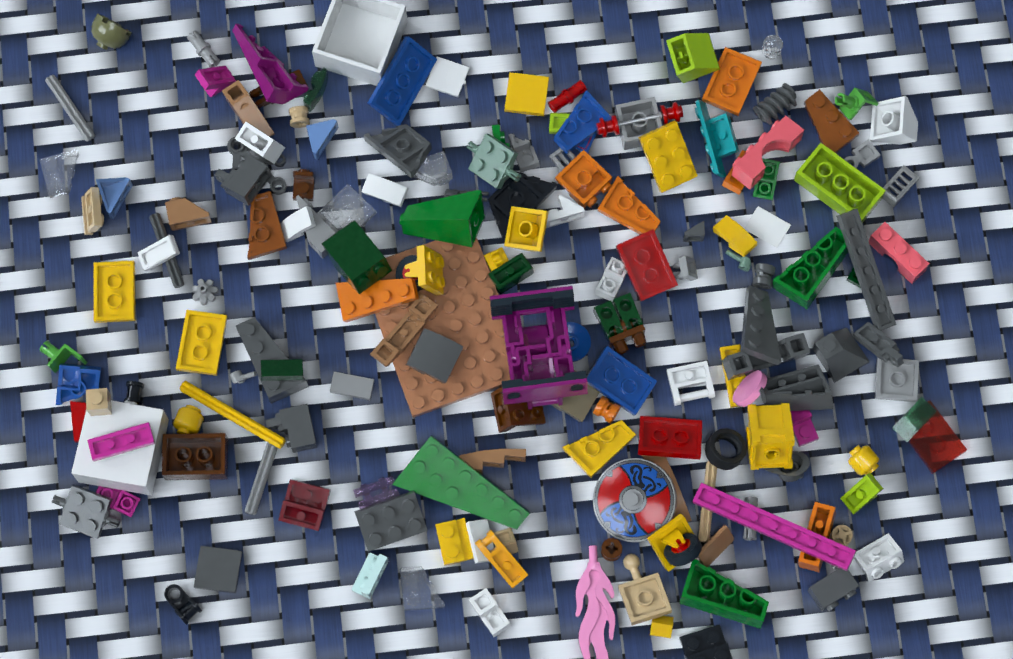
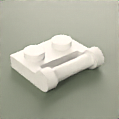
(689, 376)

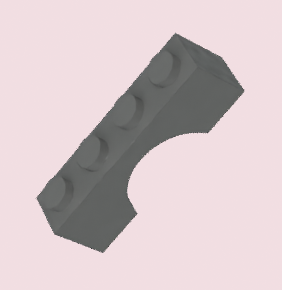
(743, 364)

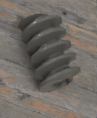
(775, 103)

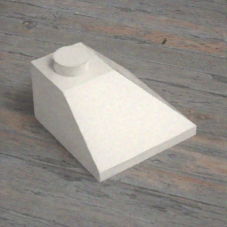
(893, 122)

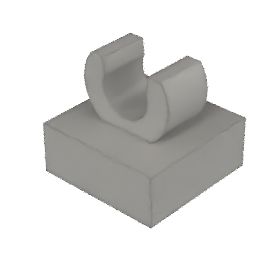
(687, 267)

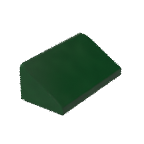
(511, 273)
(281, 370)

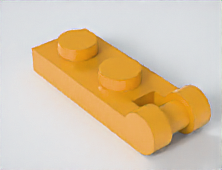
(502, 559)

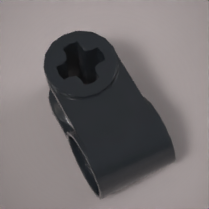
(184, 605)

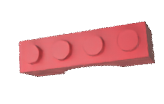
(783, 136)

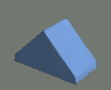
(320, 135)

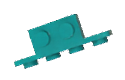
(718, 135)

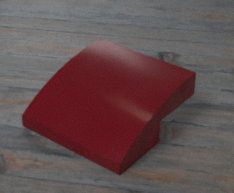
(304, 504)

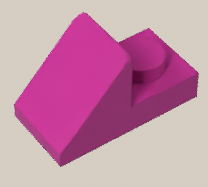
(215, 79)
(803, 427)

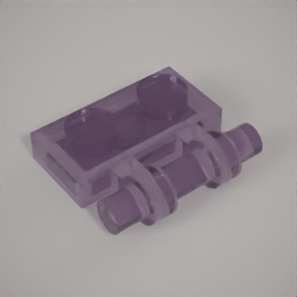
(365, 490)

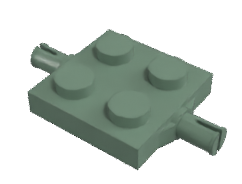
(493, 161)

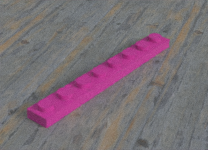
(774, 527)

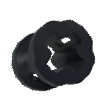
(134, 392)

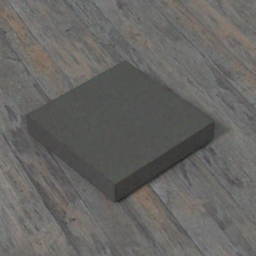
(218, 569)

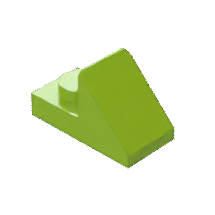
(862, 493)

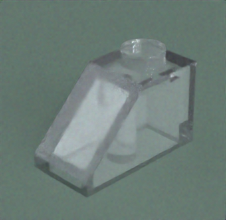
(435, 170)

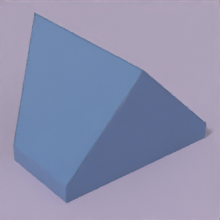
(114, 193)

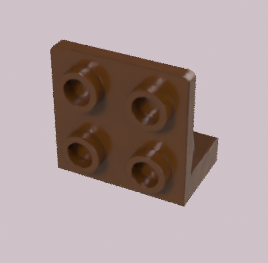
(516, 414)

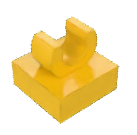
(496, 258)

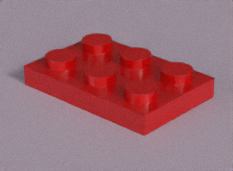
(646, 265)
(670, 437)

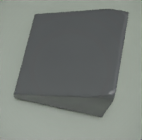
(695, 234)

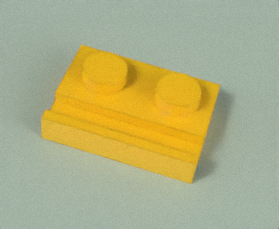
(454, 541)

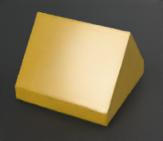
(662, 627)

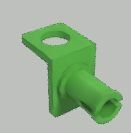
(853, 102)
(59, 356)

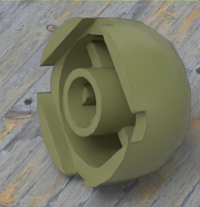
(109, 33)

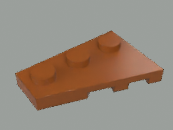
(829, 122)

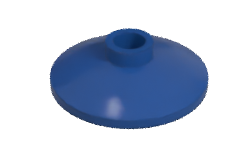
(581, 340)

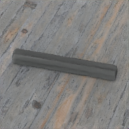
(171, 264)

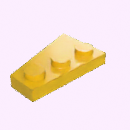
(598, 449)

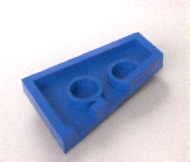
(580, 123)

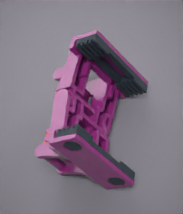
(522, 343)

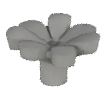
(206, 294)

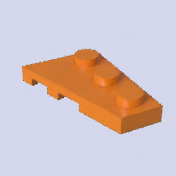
(627, 209)

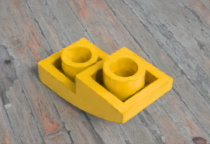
(735, 235)

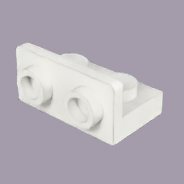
(879, 557)

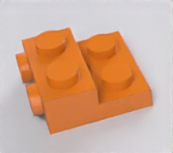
(584, 179)

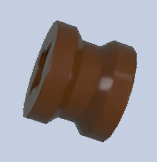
(611, 554)

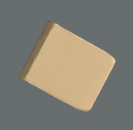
(507, 538)

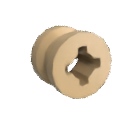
(299, 116)
(842, 532)

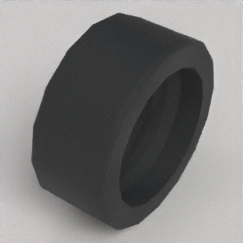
(717, 459)

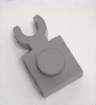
(863, 155)

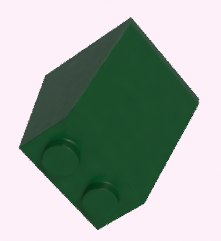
(356, 257)

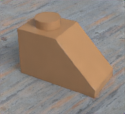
(185, 214)

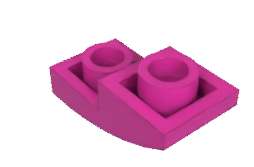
(121, 500)

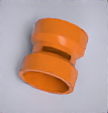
(606, 409)

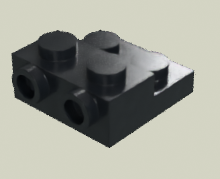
(705, 644)

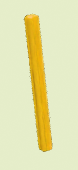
(232, 414)

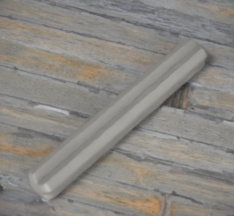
(70, 108)
(261, 479)

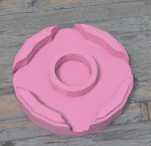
(749, 388)

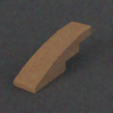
(493, 458)

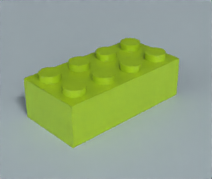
(838, 183)

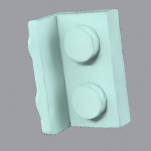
(370, 575)

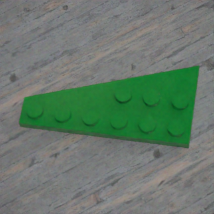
(452, 481)

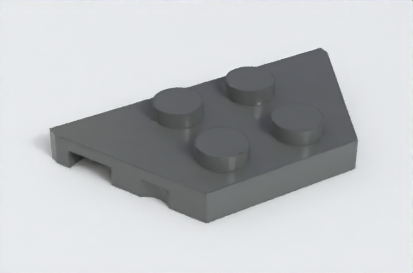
(401, 147)

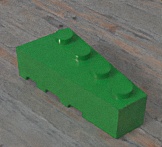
(811, 272)
(722, 597)

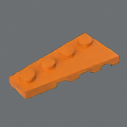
(377, 298)

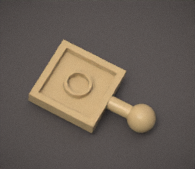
(643, 596)

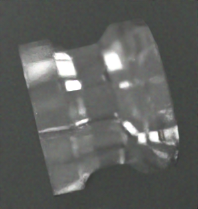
(772, 51)

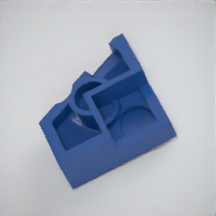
(75, 380)

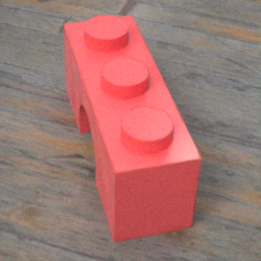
(908, 260)

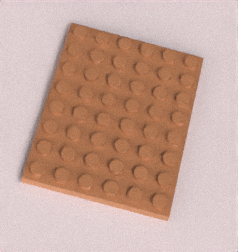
(460, 316)

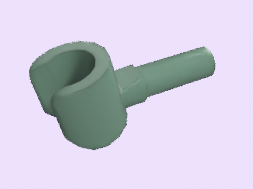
(745, 262)

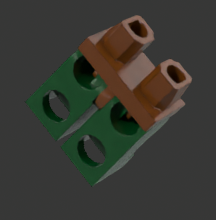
(620, 331)

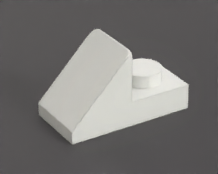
(569, 212)

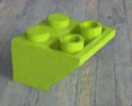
(692, 55)

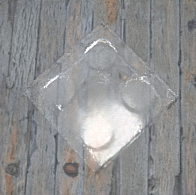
(346, 208)

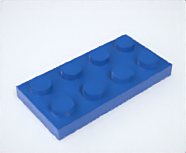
(402, 81)

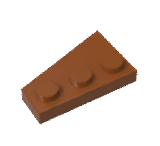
(265, 227)

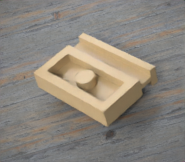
(91, 209)

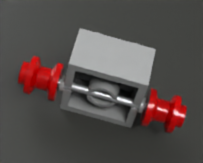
(637, 119)

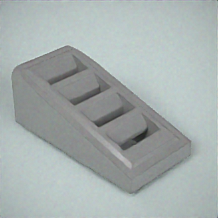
(892, 199)

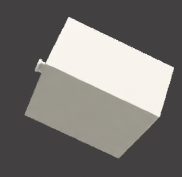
(360, 38)
(128, 471)

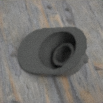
(800, 465)

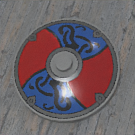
(634, 499)

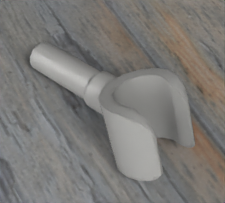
(238, 377)

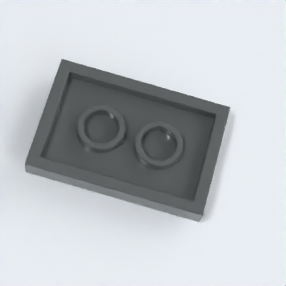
(391, 521)

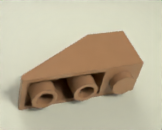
(246, 108)

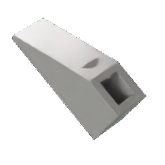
(318, 233)

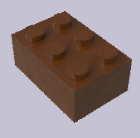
(195, 456)

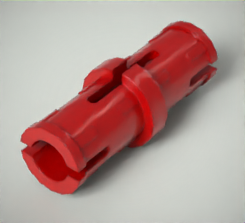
(567, 96)

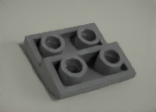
(434, 355)

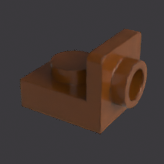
(303, 184)

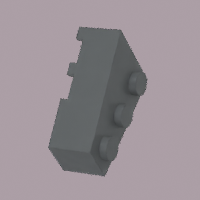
(801, 389)

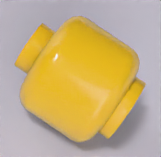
(188, 420)
(863, 460)

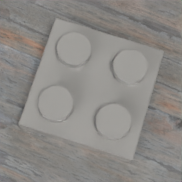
(895, 382)

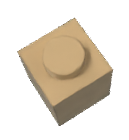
(98, 402)

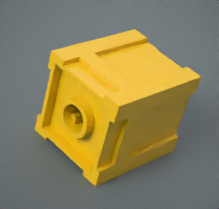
(770, 436)

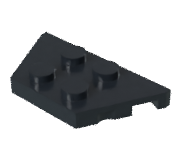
(526, 193)

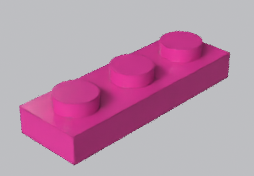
(121, 441)

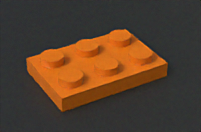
(732, 82)

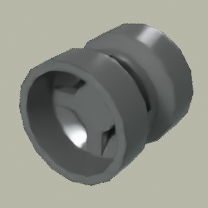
(763, 276)

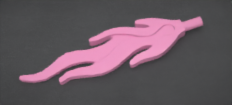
(598, 609)

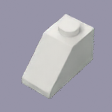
(260, 142)

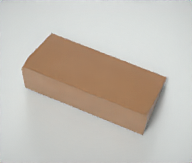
(715, 546)

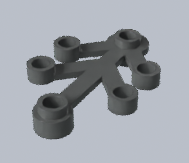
(244, 152)

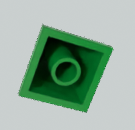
(446, 219)

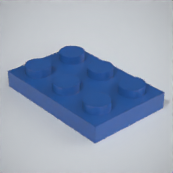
(620, 380)

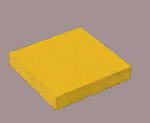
(526, 94)

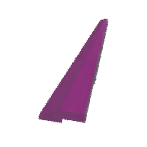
(269, 71)

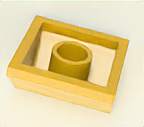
(526, 229)

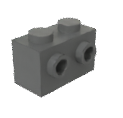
(833, 588)

